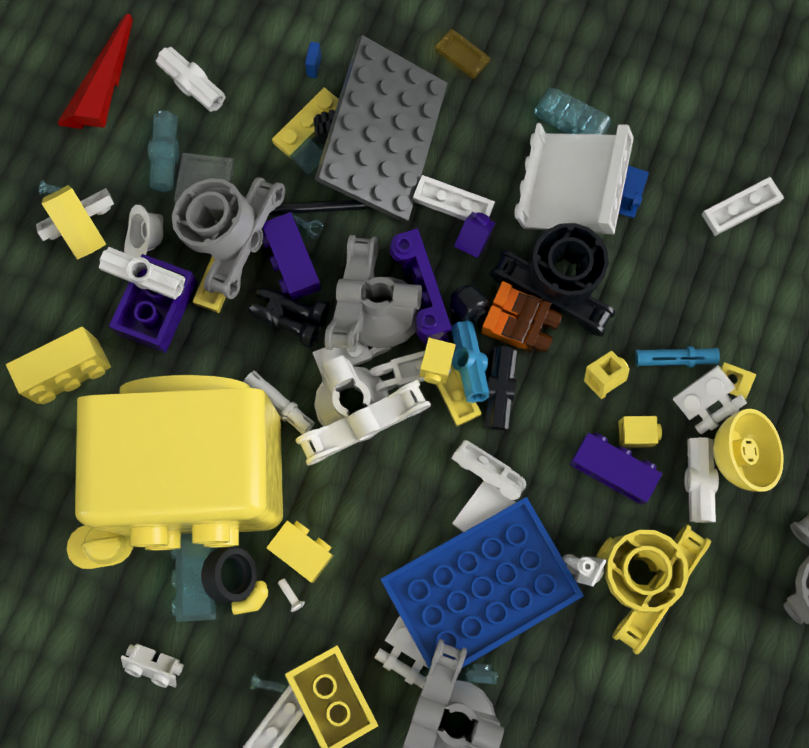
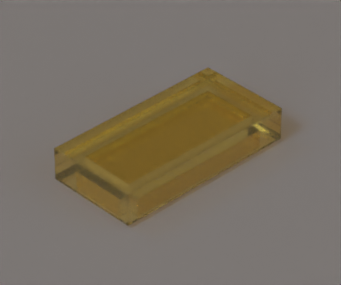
(462, 53)

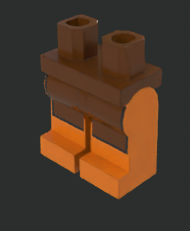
(519, 318)

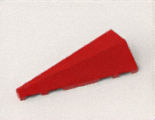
(93, 97)

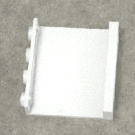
(574, 180)

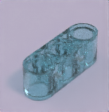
(571, 114)

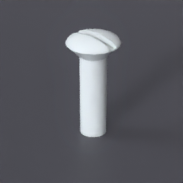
(296, 604)

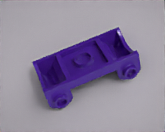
(410, 253)

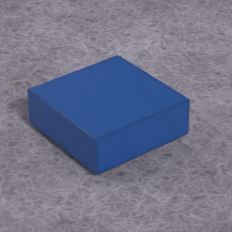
(313, 59)

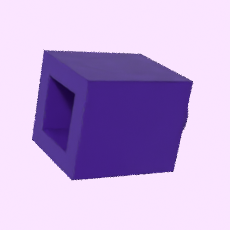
(475, 234)

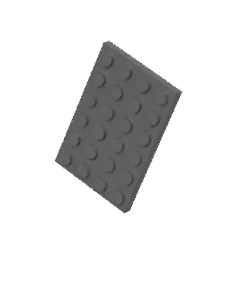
(381, 130)

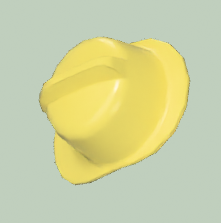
(97, 548)

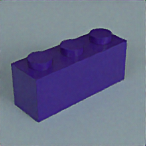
(290, 257)
(616, 468)

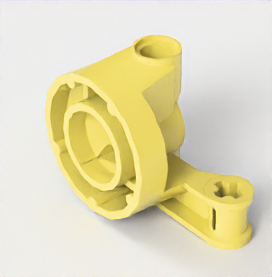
(673, 565)

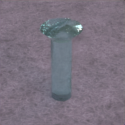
(43, 187)
(265, 684)

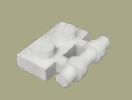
(704, 393)
(402, 641)

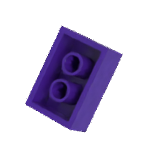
(150, 316)

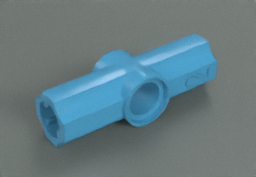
(470, 362)

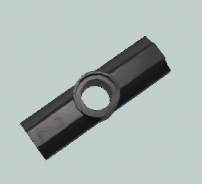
(501, 388)

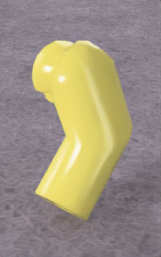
(253, 601)

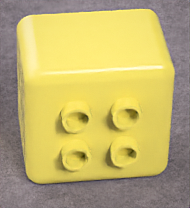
(179, 461)

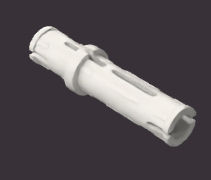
(287, 410)

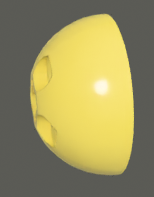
(749, 451)

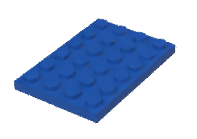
(483, 585)

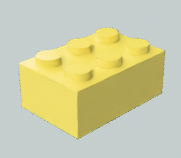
(58, 366)
(331, 699)

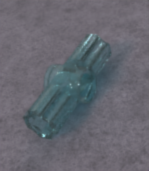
(163, 151)

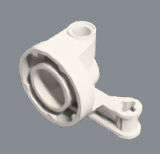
(379, 411)

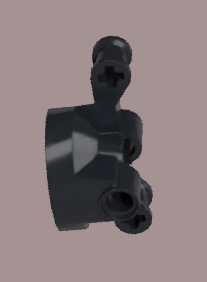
(566, 294)

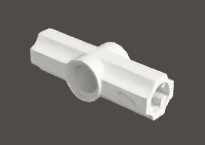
(190, 79)
(128, 267)
(701, 480)

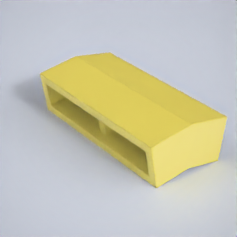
(73, 222)

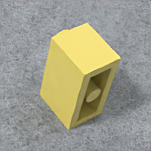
(301, 551)

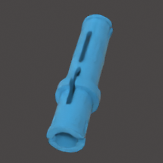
(688, 357)

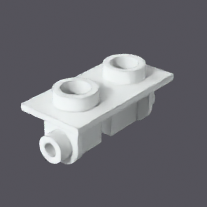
(586, 569)
(141, 663)

